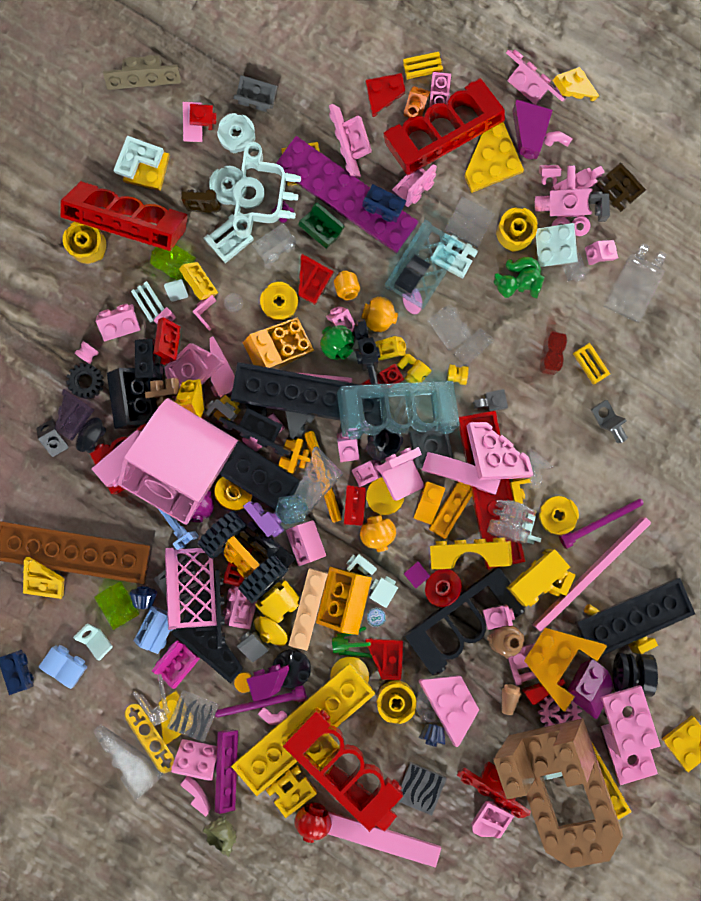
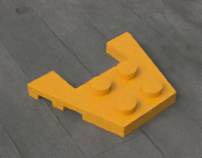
(553, 655)

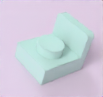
(364, 565)

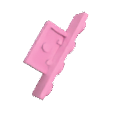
(529, 81)
(352, 139)

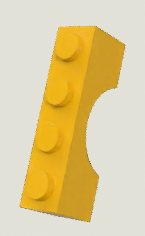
(495, 553)

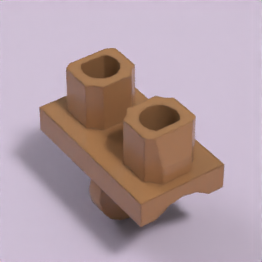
(157, 390)

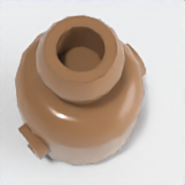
(506, 640)

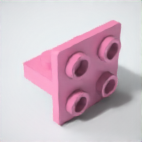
(195, 760)

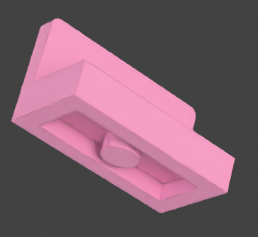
(306, 543)

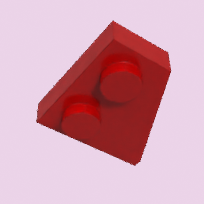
(384, 91)

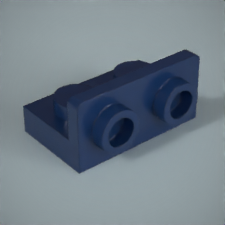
(383, 203)
(16, 672)

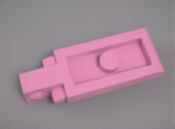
(583, 180)

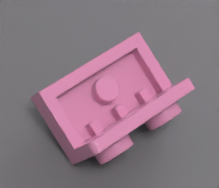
(117, 322)

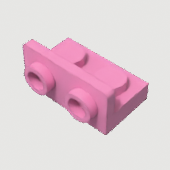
(239, 609)

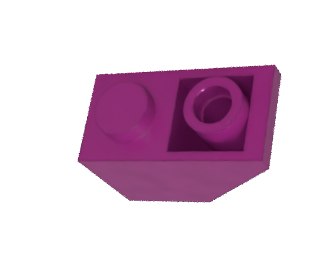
(267, 683)

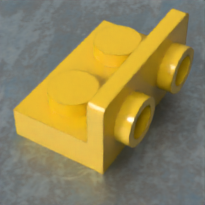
(198, 280)

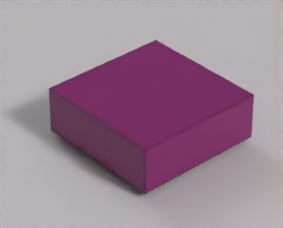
(416, 574)

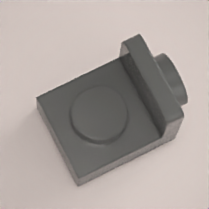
(602, 206)

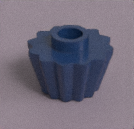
(143, 597)
(433, 735)

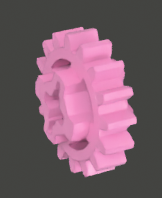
(551, 711)

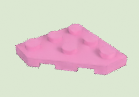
(496, 455)

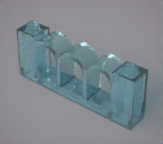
(442, 400)

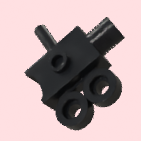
(368, 361)

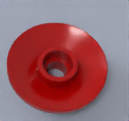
(438, 582)

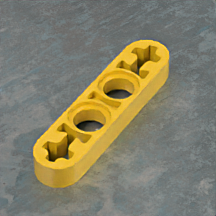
(145, 740)

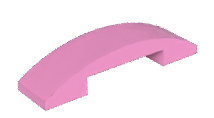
(458, 471)

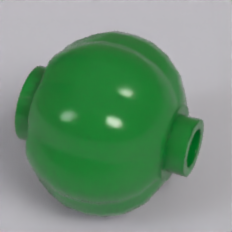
(337, 342)

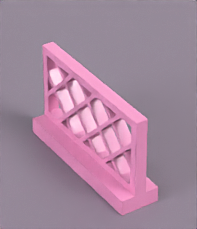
(173, 592)

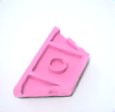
(193, 364)
(452, 705)

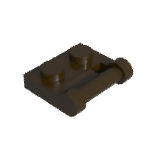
(195, 201)

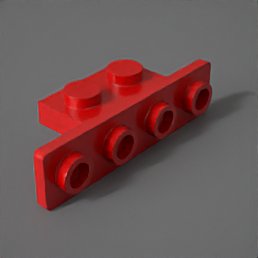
(490, 785)

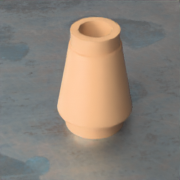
(510, 697)

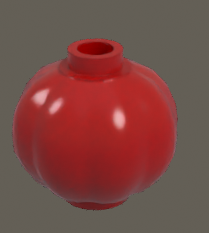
(313, 822)

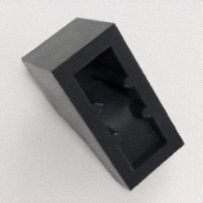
(412, 275)

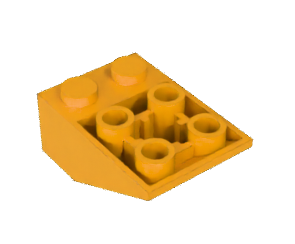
(278, 344)

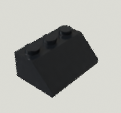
(128, 398)

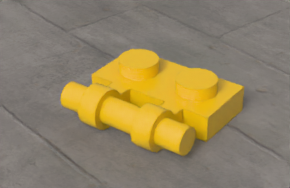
(295, 796)

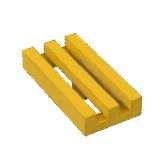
(422, 58)
(584, 366)

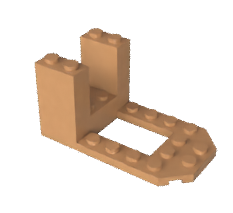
(566, 750)

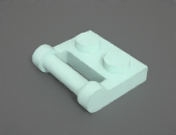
(229, 245)

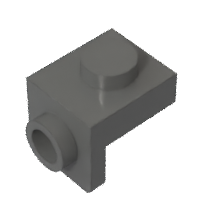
(226, 409)

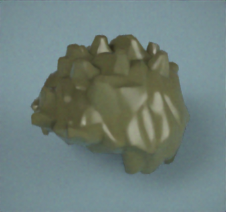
(221, 835)

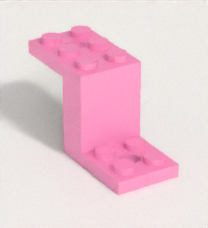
(630, 734)

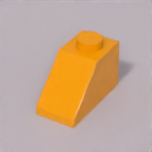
(429, 502)

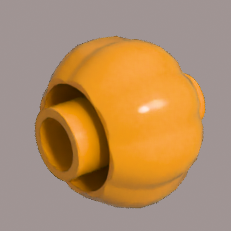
(379, 314)
(378, 533)

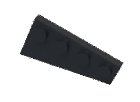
(204, 646)

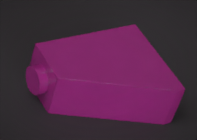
(530, 127)

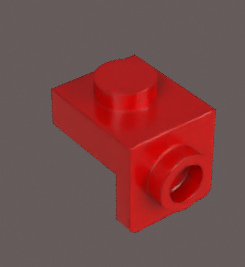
(202, 115)

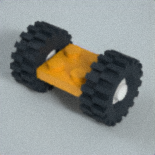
(223, 538)

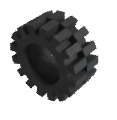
(77, 372)

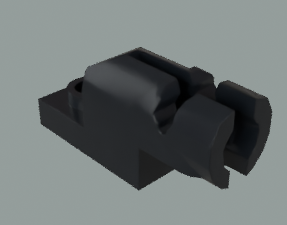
(266, 545)

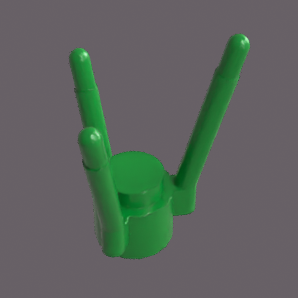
(340, 645)

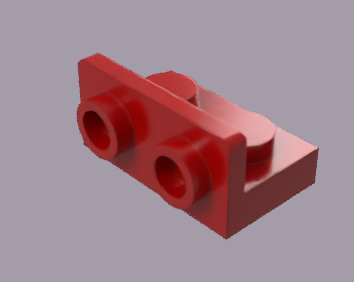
(167, 340)
(354, 505)

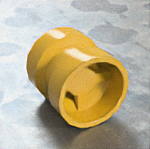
(458, 374)

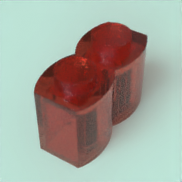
(553, 353)

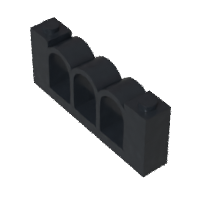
(426, 649)

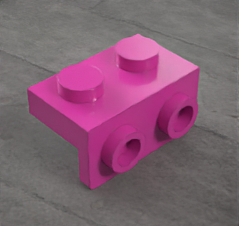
(175, 664)

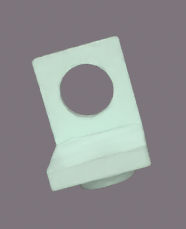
(95, 641)

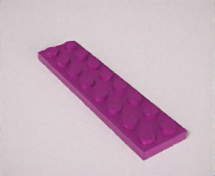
(343, 193)

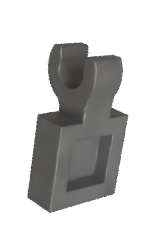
(493, 401)

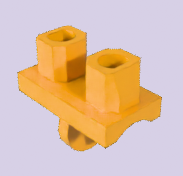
(296, 447)

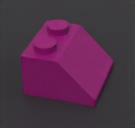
(589, 686)

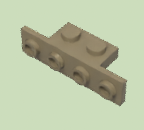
(142, 73)

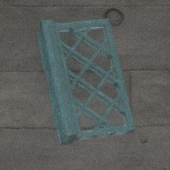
(414, 248)

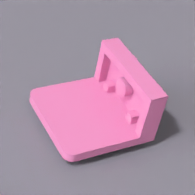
(414, 184)
(401, 474)

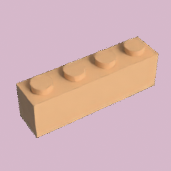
(308, 609)

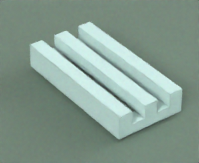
(140, 289)

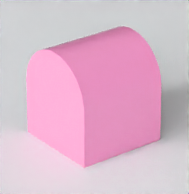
(175, 460)

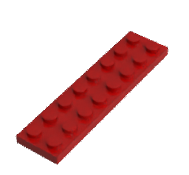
(484, 501)

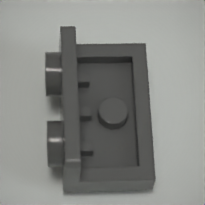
(256, 93)

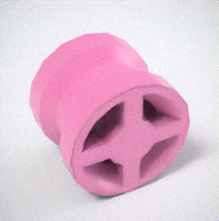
(86, 352)

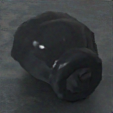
(383, 444)

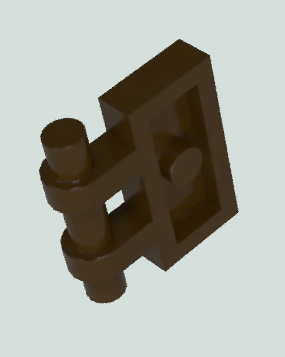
(626, 185)

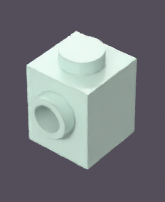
(383, 590)

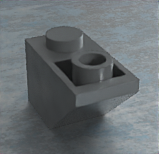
(296, 423)
(252, 645)

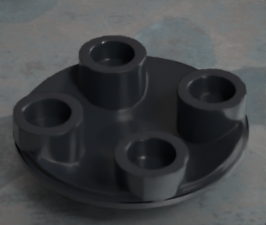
(89, 435)
(298, 666)

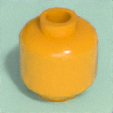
(347, 285)

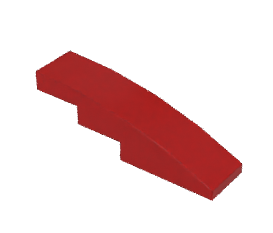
(359, 794)

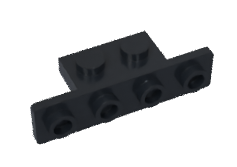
(258, 427)
(205, 615)

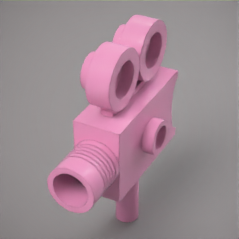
(567, 204)

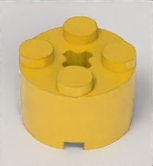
(514, 219)
(74, 242)
(278, 601)
(396, 713)

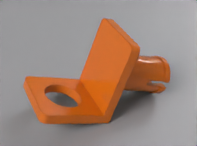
(416, 102)

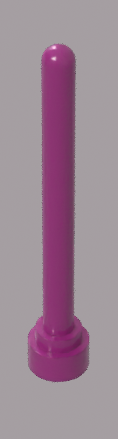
(569, 538)
(297, 694)

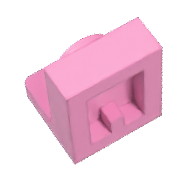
(341, 316)
(367, 472)
(498, 616)

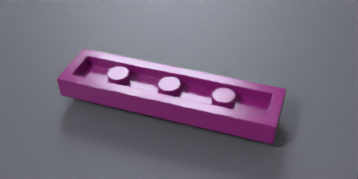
(225, 775)

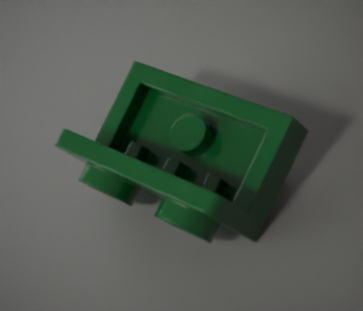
(321, 225)

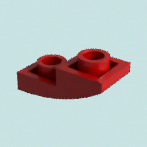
(388, 376)

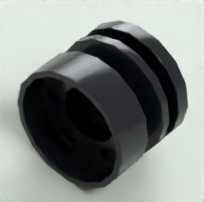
(635, 671)

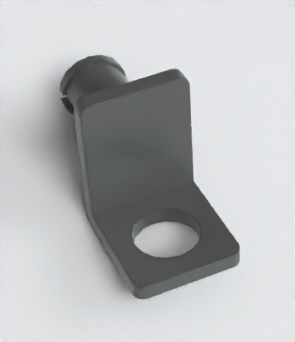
(611, 421)

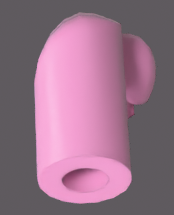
(552, 137)
(272, 719)

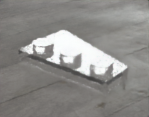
(318, 478)

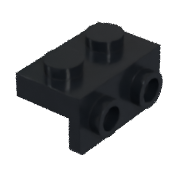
(146, 362)

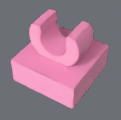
(549, 171)

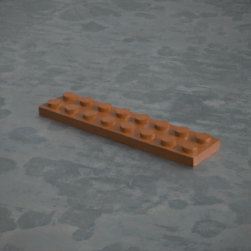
(75, 552)

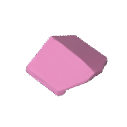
(491, 820)

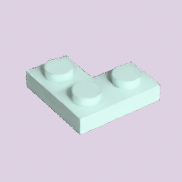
(133, 153)

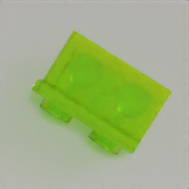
(171, 261)
(116, 605)

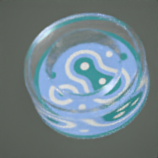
(376, 617)

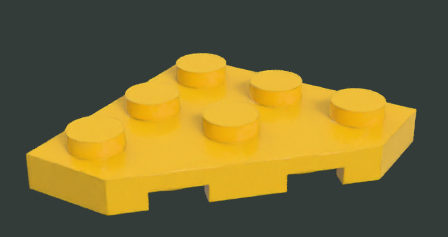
(493, 159)

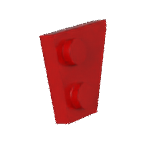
(313, 279)
(387, 657)

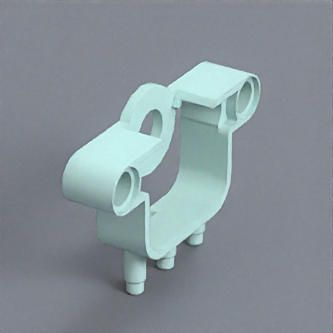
(257, 163)

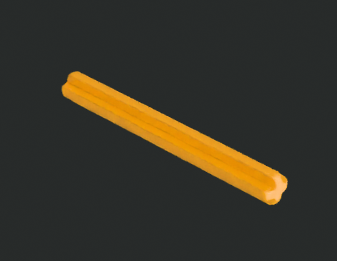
(329, 496)

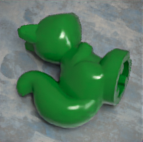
(528, 278)

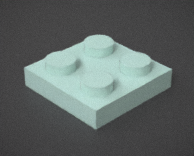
(556, 245)

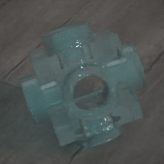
(291, 509)

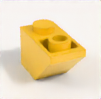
(191, 397)

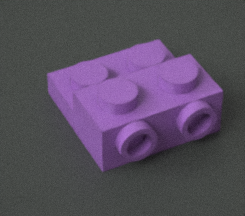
(268, 522)

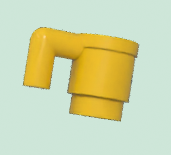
(417, 372)

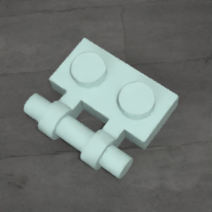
(461, 263)

